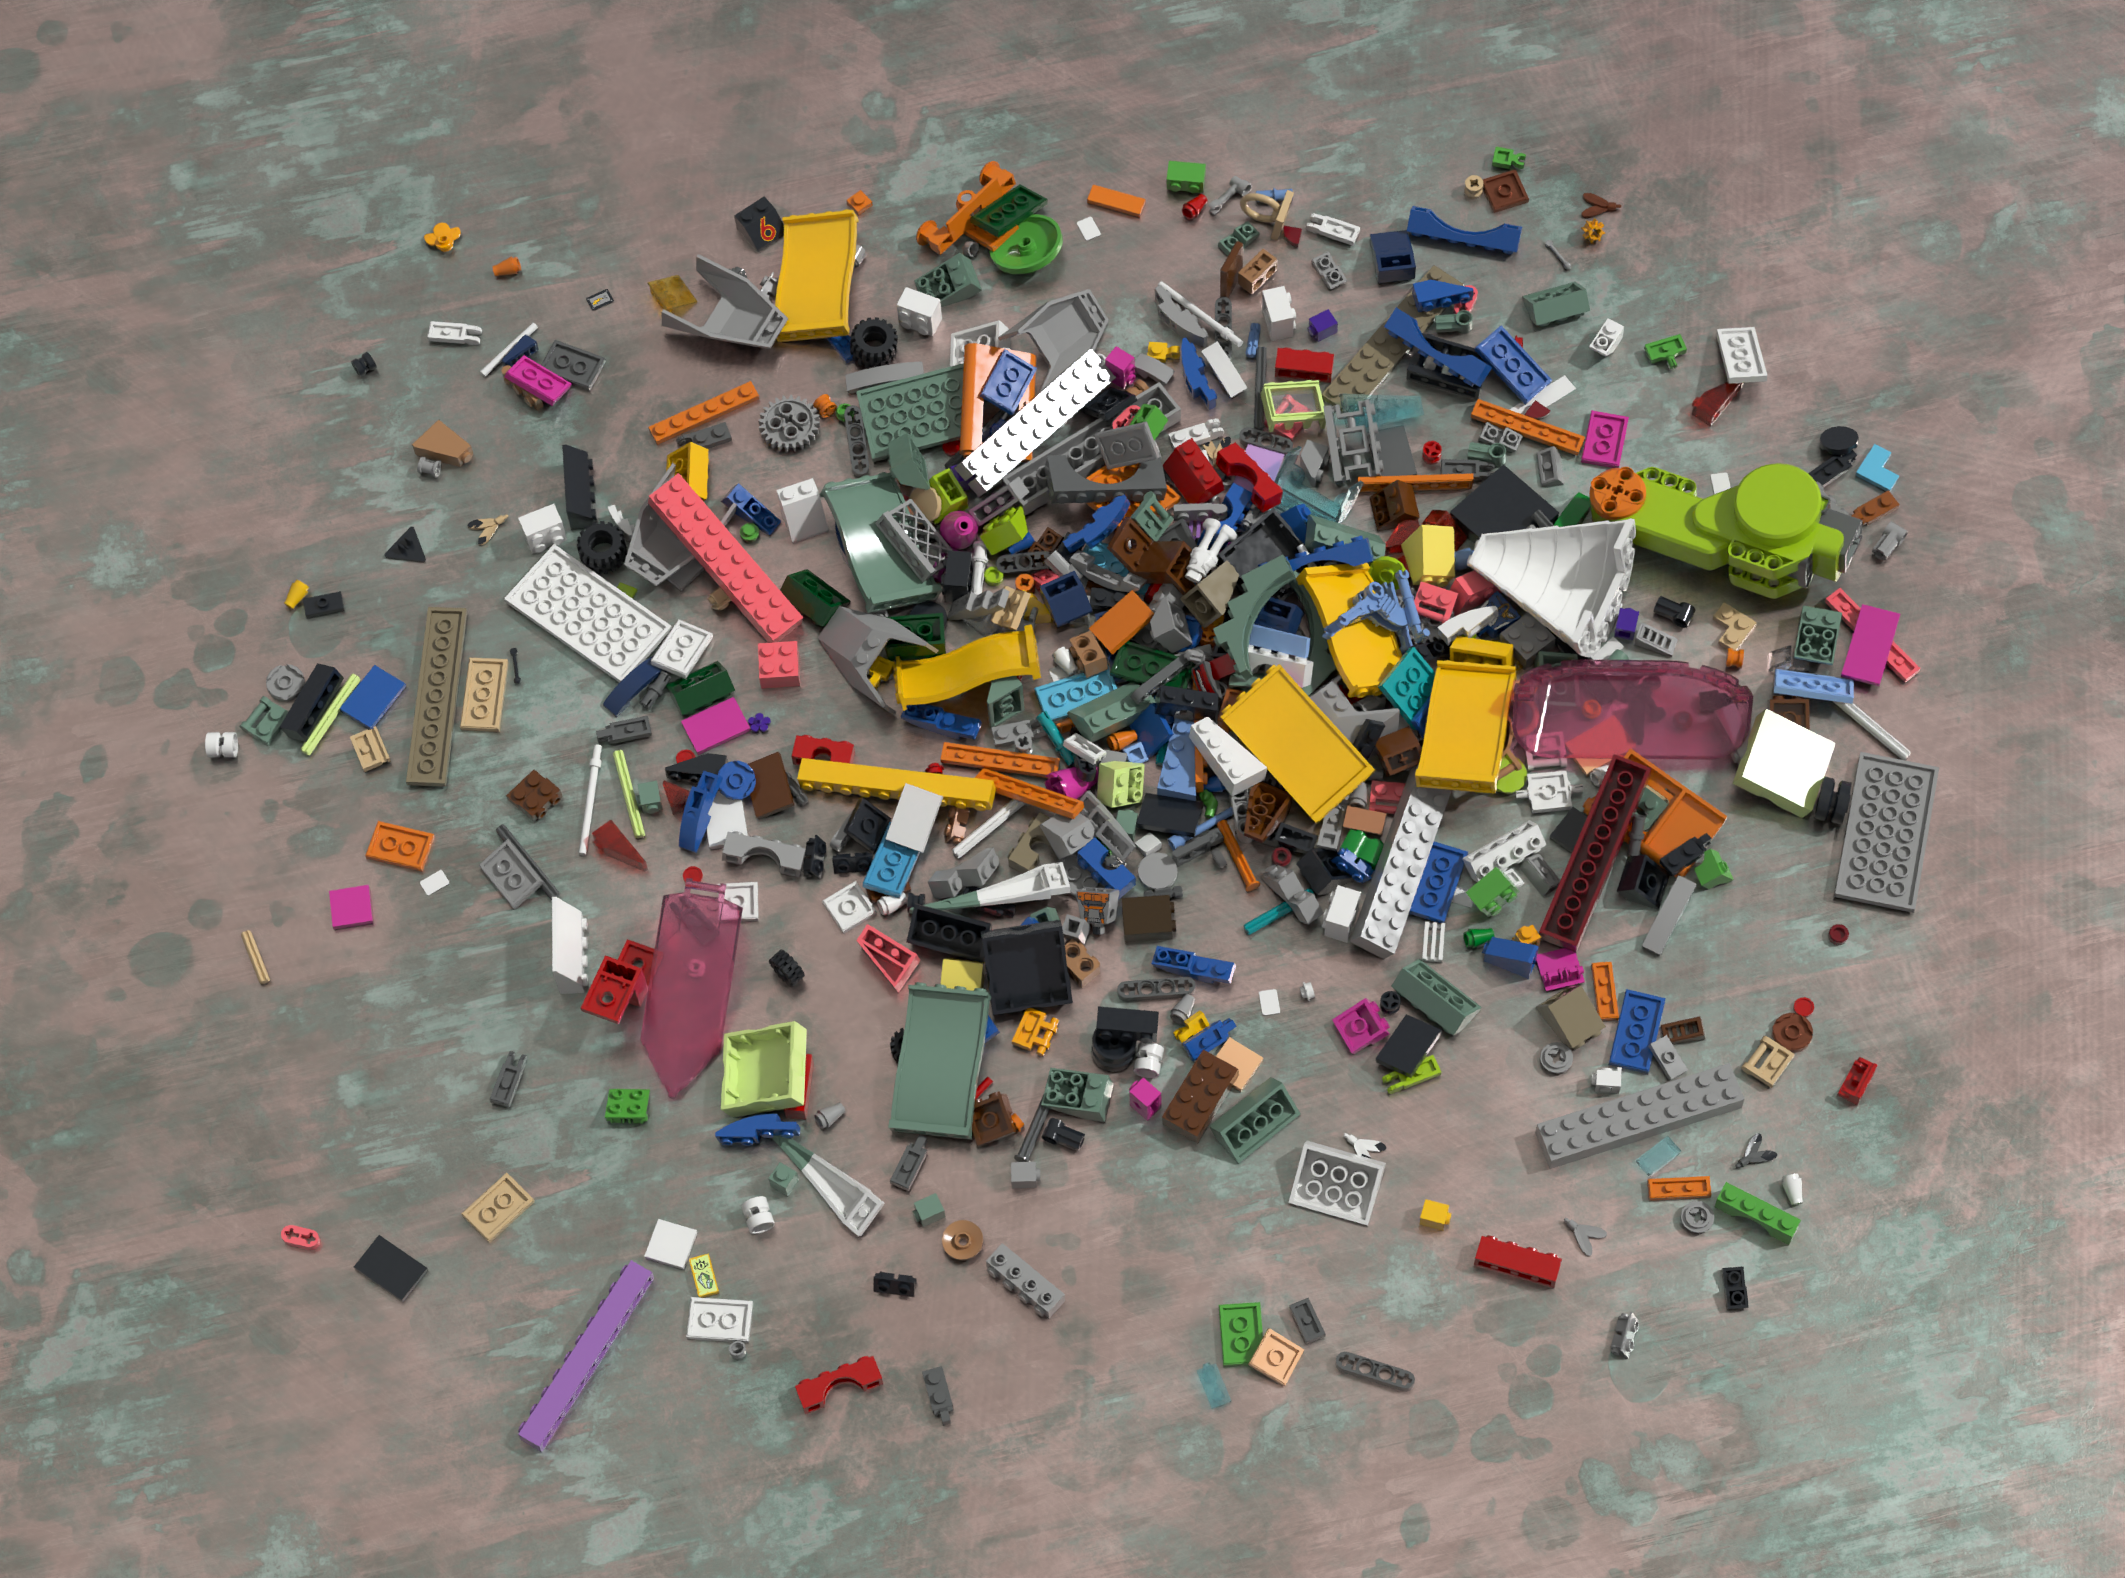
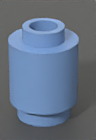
(1461, 558)

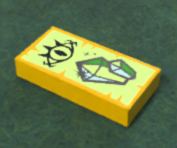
(704, 1276)

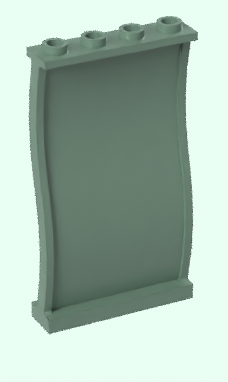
(874, 562)
(940, 1061)

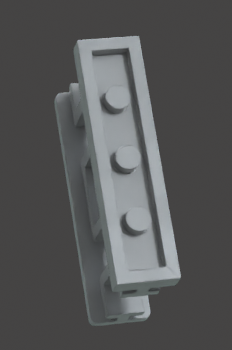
(1337, 444)

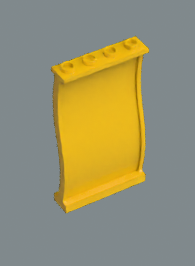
(816, 274)
(1360, 649)
(966, 667)
(1466, 726)
(1297, 743)

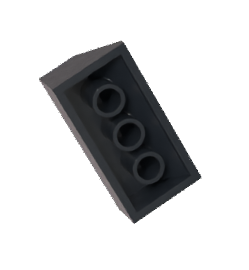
(578, 487)
(947, 932)

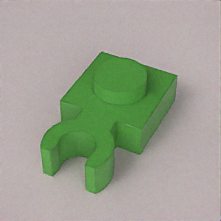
(1505, 158)

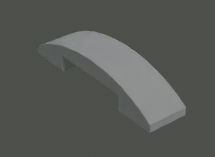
(1085, 564)
(1332, 827)

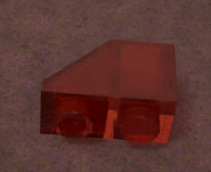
(1443, 518)

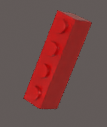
(1518, 1261)

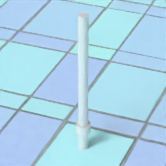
(1225, 332)
(594, 765)

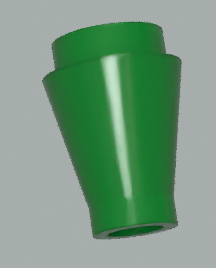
(1477, 937)

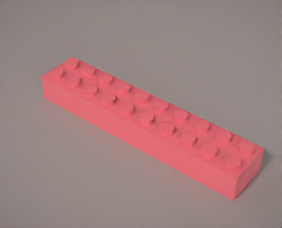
(725, 559)

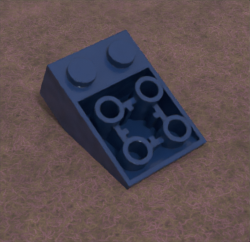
(1393, 256)
(1279, 616)

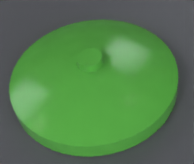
(1030, 246)

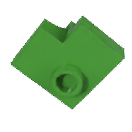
(1713, 870)

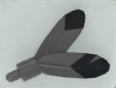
(1751, 1154)

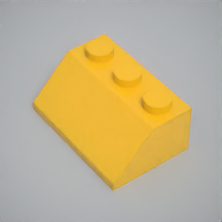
(692, 465)
(1481, 651)

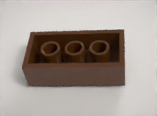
(1200, 1096)

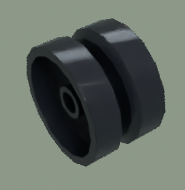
(1832, 800)
(1113, 1054)

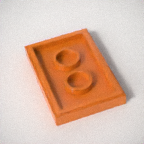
(1122, 622)
(400, 846)

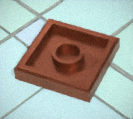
(1505, 191)

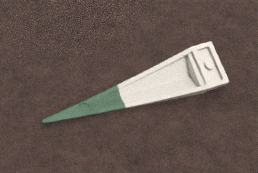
(1029, 886)
(848, 1198)

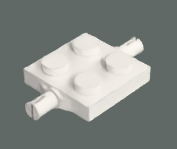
(1549, 791)

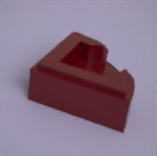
(1292, 235)
(1537, 411)

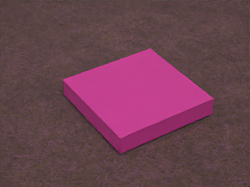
(351, 907)

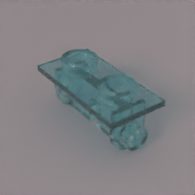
(1213, 1385)

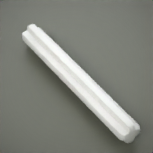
(1875, 729)
(987, 827)

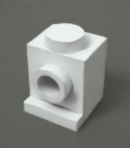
(1607, 1080)

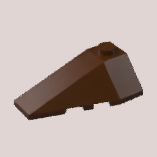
(1265, 811)

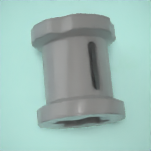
(429, 467)
(1023, 744)

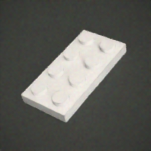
(1741, 355)

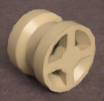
(1475, 191)

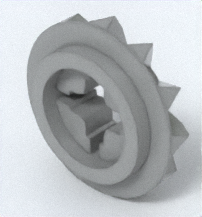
(1552, 1050)
(1692, 1209)

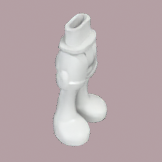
(1203, 559)

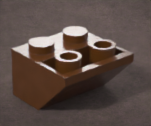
(1394, 505)
(1398, 751)

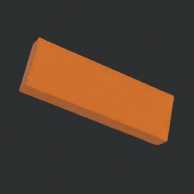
(1116, 200)
(1604, 991)
(1679, 1188)

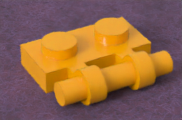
(1029, 1029)

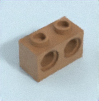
(1257, 271)
(1088, 654)
(1082, 960)

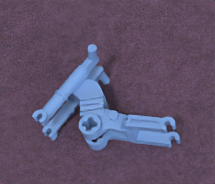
(1384, 611)

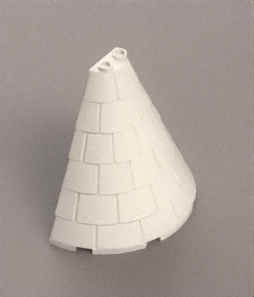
(1563, 576)

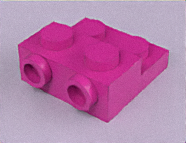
(1361, 1025)

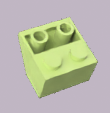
(1120, 783)

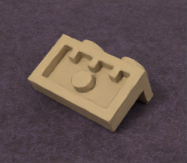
(1013, 611)

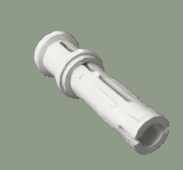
(979, 562)

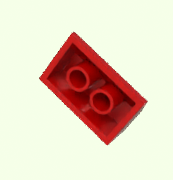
(1193, 473)

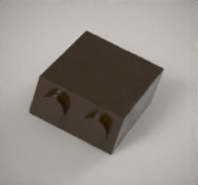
(1148, 918)

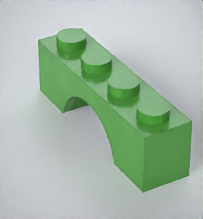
(1740, 1203)

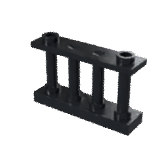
(1443, 381)

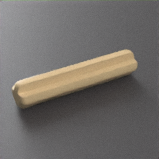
(255, 957)

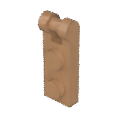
(529, 398)

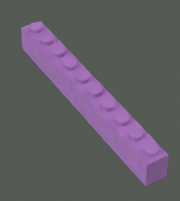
(586, 1356)

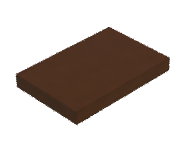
(1230, 270)
(771, 787)

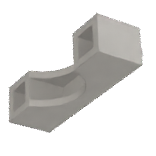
(740, 847)

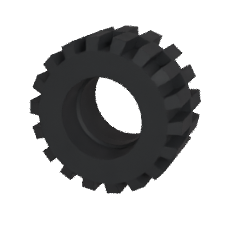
(873, 330)
(599, 534)

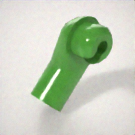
(1210, 802)

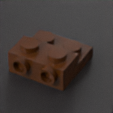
(1792, 709)
(535, 795)
(992, 1118)

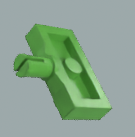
(1666, 350)

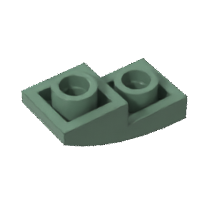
(1244, 233)

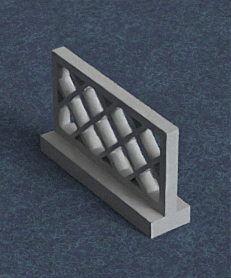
(907, 546)

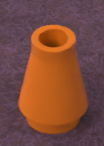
(507, 267)
(1120, 740)

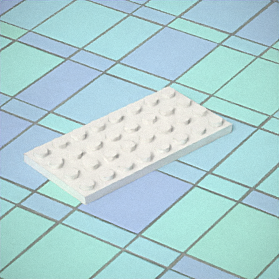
(588, 613)

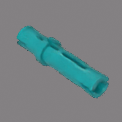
(1055, 736)

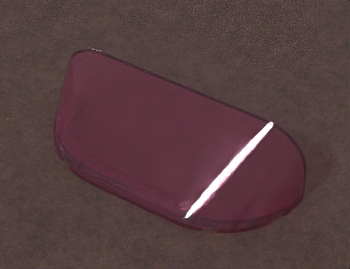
(1635, 704)

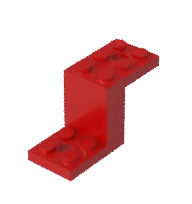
(621, 981)

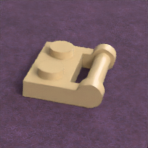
(1772, 1066)

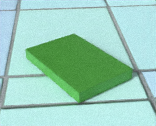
(1240, 1332)

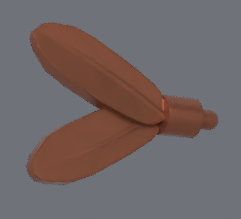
(1601, 205)

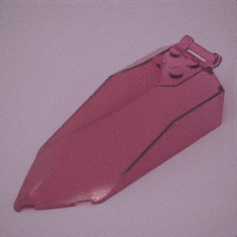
(690, 983)

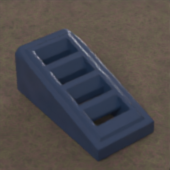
(525, 346)

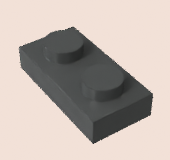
(1307, 1320)

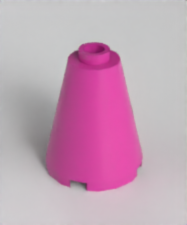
(954, 534)
(1068, 784)

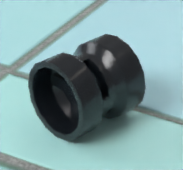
(363, 364)

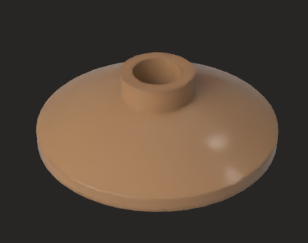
(960, 1231)

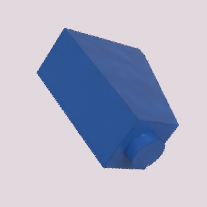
(1511, 956)

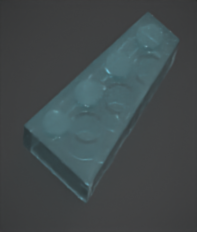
(1387, 407)

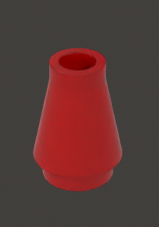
(1193, 207)

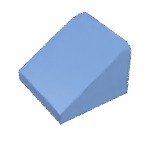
(1135, 753)

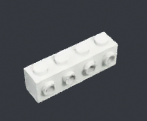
(1505, 850)

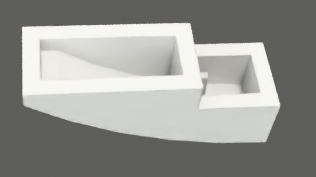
(1224, 370)
(1467, 623)

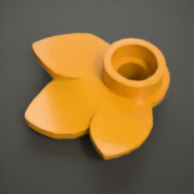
(442, 236)

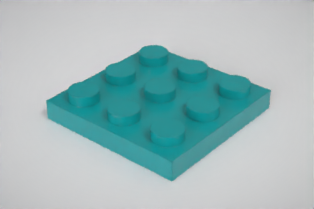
(1408, 684)

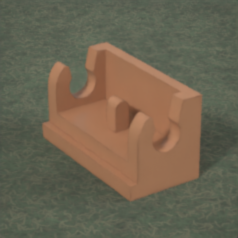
(1364, 820)

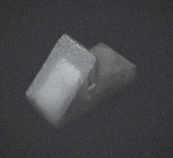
(1784, 659)

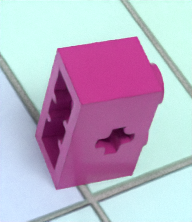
(1122, 367)
(1145, 1098)

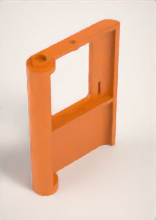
(977, 368)
(1681, 820)

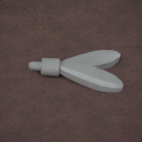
(1582, 1233)

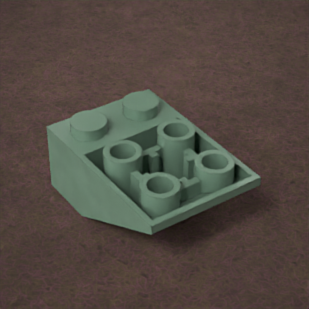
(950, 281)
(1817, 635)
(1078, 1093)

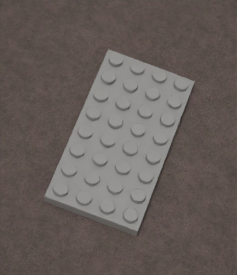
(1886, 832)

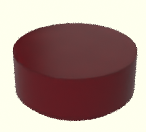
(1838, 934)

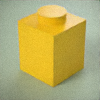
(1435, 1215)

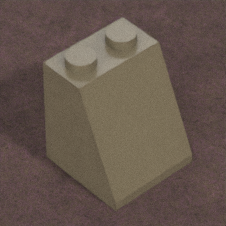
(1210, 596)
(1571, 1016)

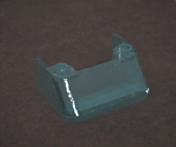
(1291, 481)

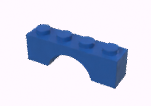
(1237, 501)

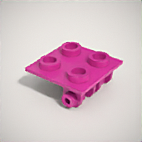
(1560, 969)

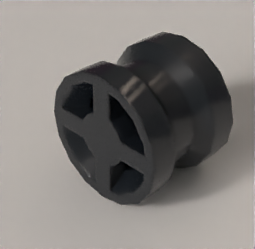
(912, 899)
(1390, 998)

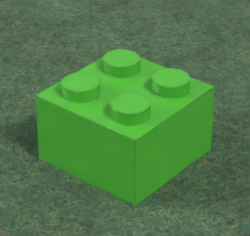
(1493, 892)

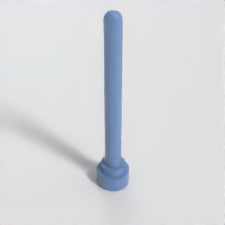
(1176, 841)

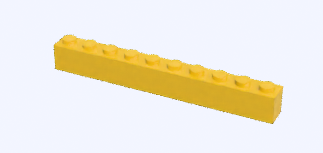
(890, 782)

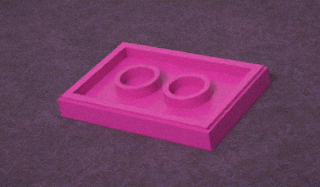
(537, 380)
(1604, 439)
(715, 726)

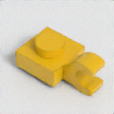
(1161, 351)
(880, 670)
(1193, 1025)

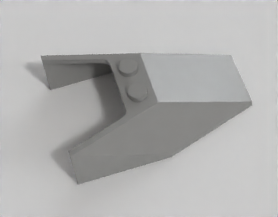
(741, 314)
(1063, 331)
(654, 548)
(855, 642)
(1344, 716)

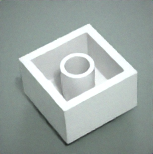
(919, 312)
(1278, 313)
(542, 529)
(1341, 913)

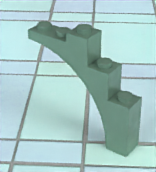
(1244, 609)
(1322, 661)

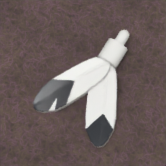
(1362, 1146)

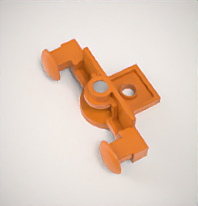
(996, 184)

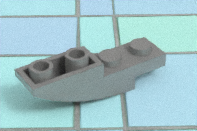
(1179, 321)

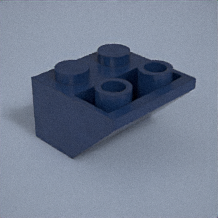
(1065, 599)

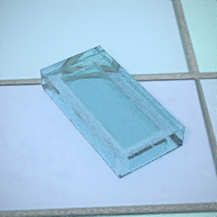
(1658, 1156)

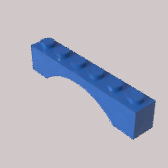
(1427, 223)
(1468, 366)
(1352, 553)

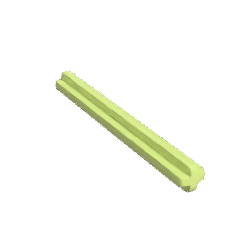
(330, 714)
(628, 794)

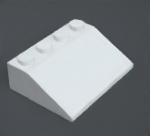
(984, 334)
(568, 947)
(1337, 1182)

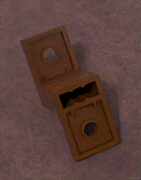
(1153, 560)

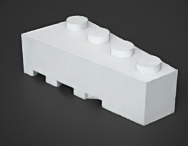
(1226, 757)

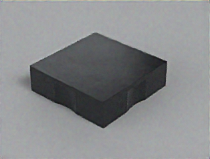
(1500, 506)
(1260, 544)
(1026, 967)

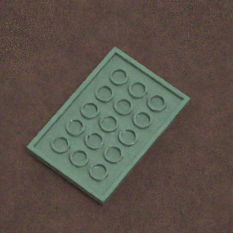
(919, 405)

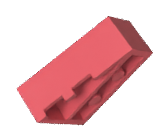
(1471, 591)
(889, 956)

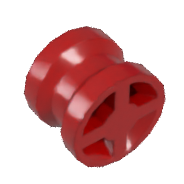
(1429, 448)

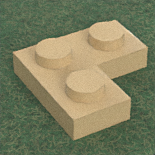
(1737, 625)

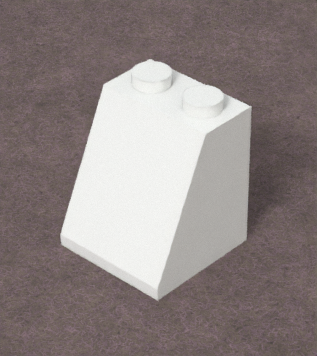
(802, 510)

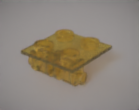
(671, 293)

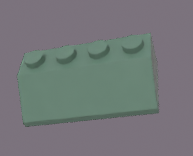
(1326, 532)
(1108, 713)
(1435, 997)
(1255, 1119)

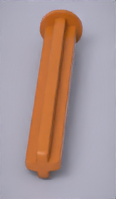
(1238, 857)

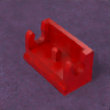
(1857, 1080)

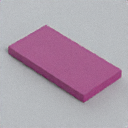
(1870, 645)

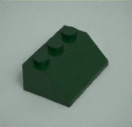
(813, 596)
(927, 627)
(700, 688)

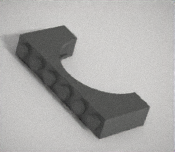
(1069, 487)

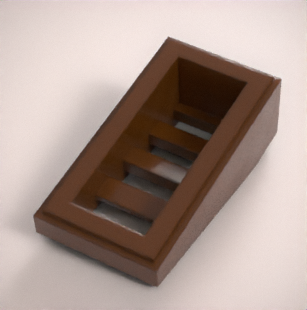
(1700, 1035)

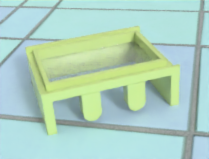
(1293, 403)

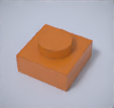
(859, 202)

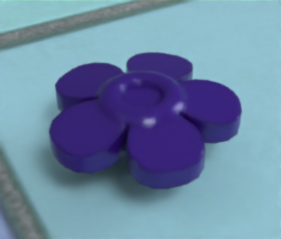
(759, 722)

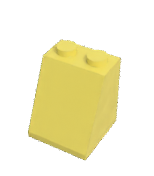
(1430, 555)
(963, 973)

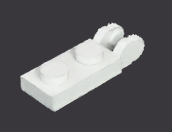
(1333, 229)
(453, 333)
(1198, 433)

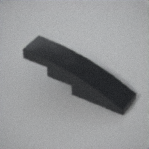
(1291, 838)

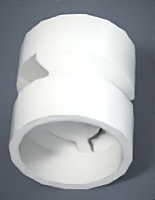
(214, 744)
(1148, 1060)
(757, 1215)

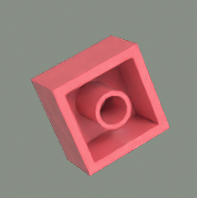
(779, 664)

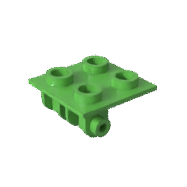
(627, 1105)

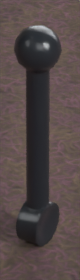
(517, 680)

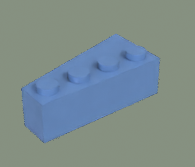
(1178, 769)

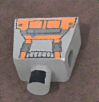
(1098, 906)

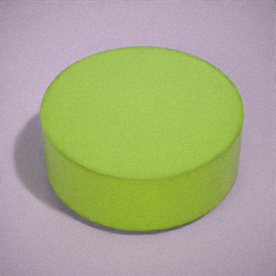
(993, 576)

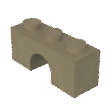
(1023, 857)

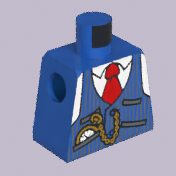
(1506, 616)

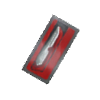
(1204, 680)

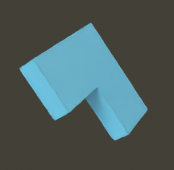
(1873, 469)

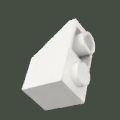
(1607, 338)

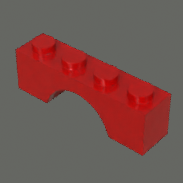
(1236, 462)
(861, 1373)

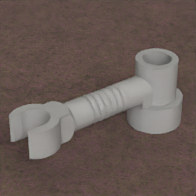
(1237, 186)

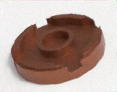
(1792, 1032)

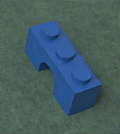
(1093, 856)

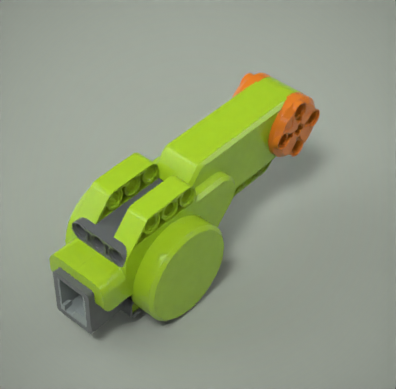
(1765, 527)

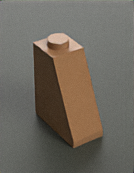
(443, 445)

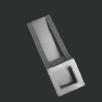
(970, 873)
(1288, 887)

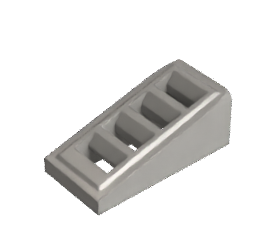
(1653, 646)

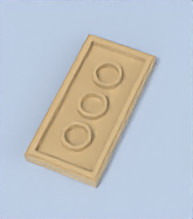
(484, 694)

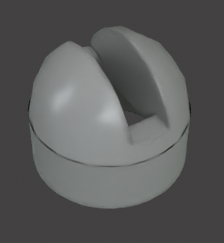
(970, 245)
(737, 1350)

